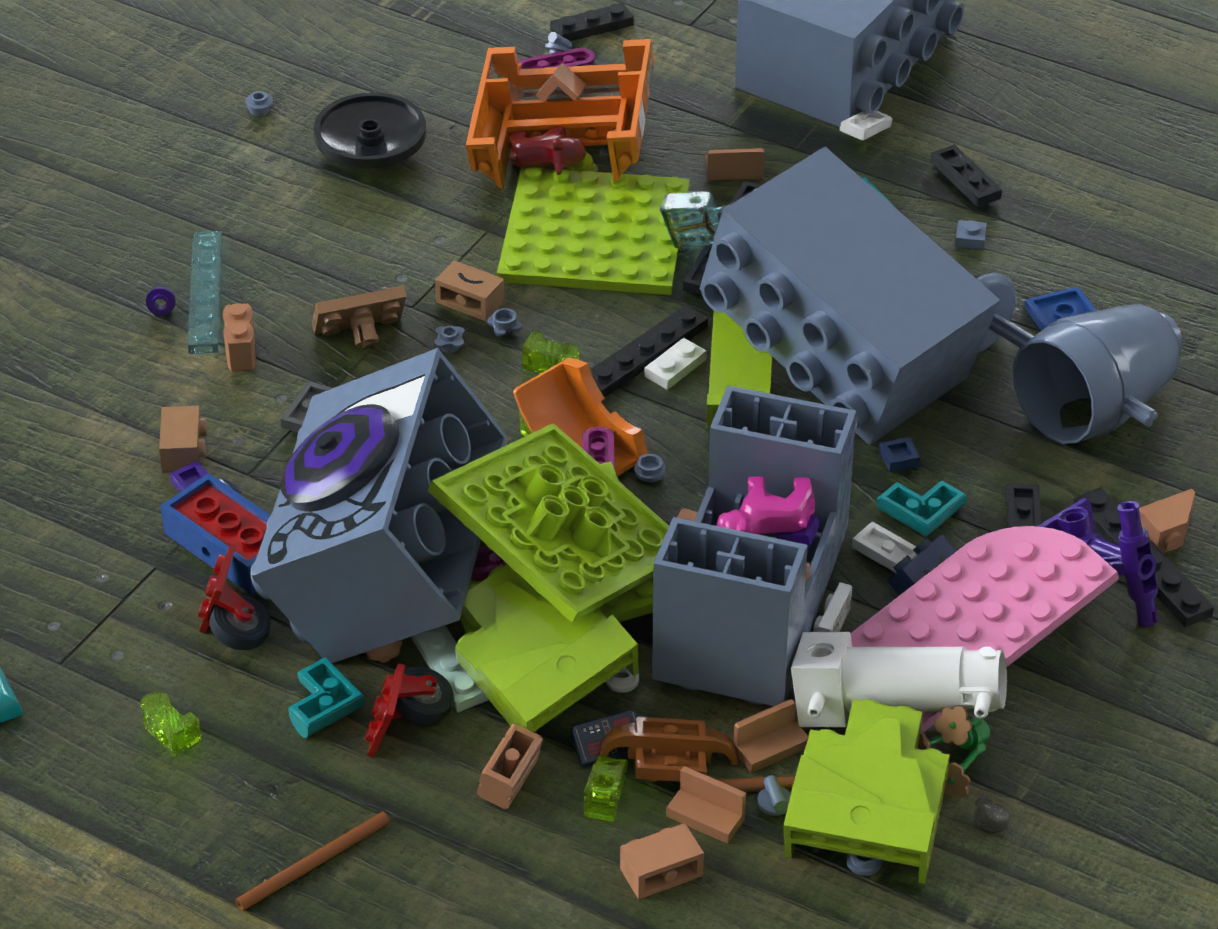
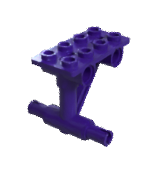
(1129, 558)

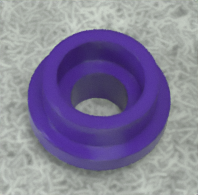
(160, 293)

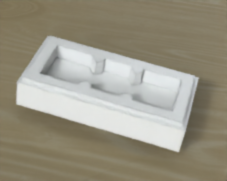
(865, 125)

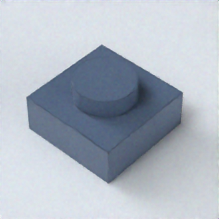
(970, 234)

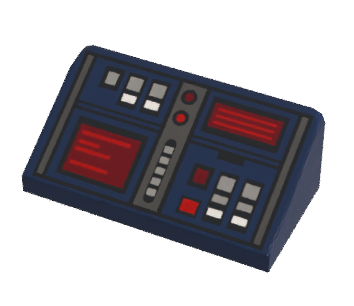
(588, 736)

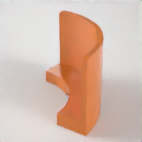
(573, 403)

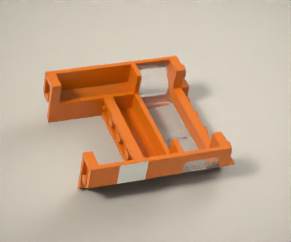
(605, 113)

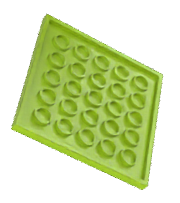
(590, 232)

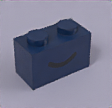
(927, 558)

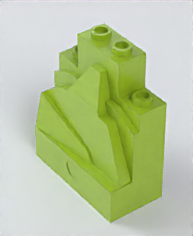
(531, 655)
(869, 789)

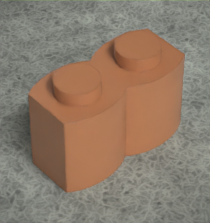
(239, 337)

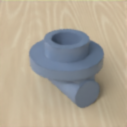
(557, 43)
(773, 798)

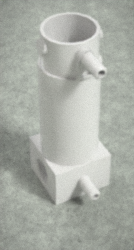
(928, 679)

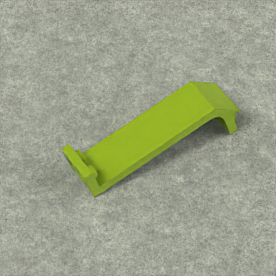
(734, 363)

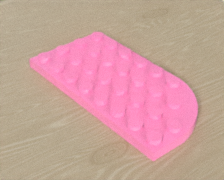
(995, 594)

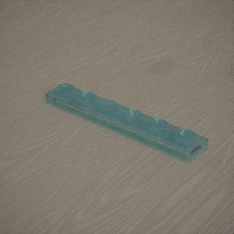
(205, 292)

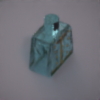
(691, 219)

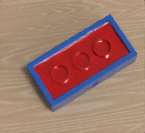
(209, 519)

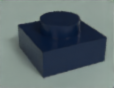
(899, 454)

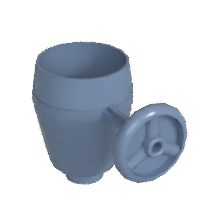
(1103, 355)

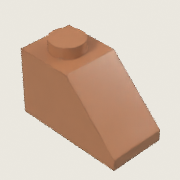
(1168, 520)

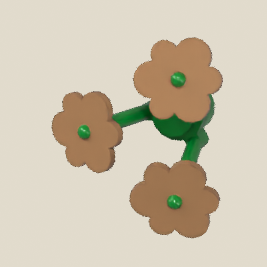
(963, 732)

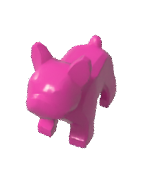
(770, 513)

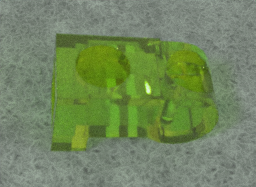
(542, 354)
(168, 725)
(605, 788)

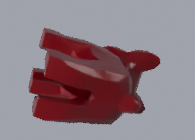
(546, 150)

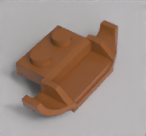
(667, 745)

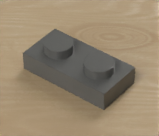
(296, 413)

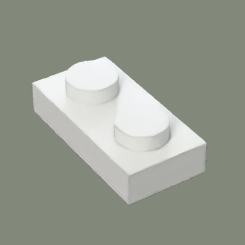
(675, 363)
(882, 545)
(836, 610)

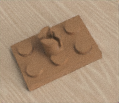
(359, 314)

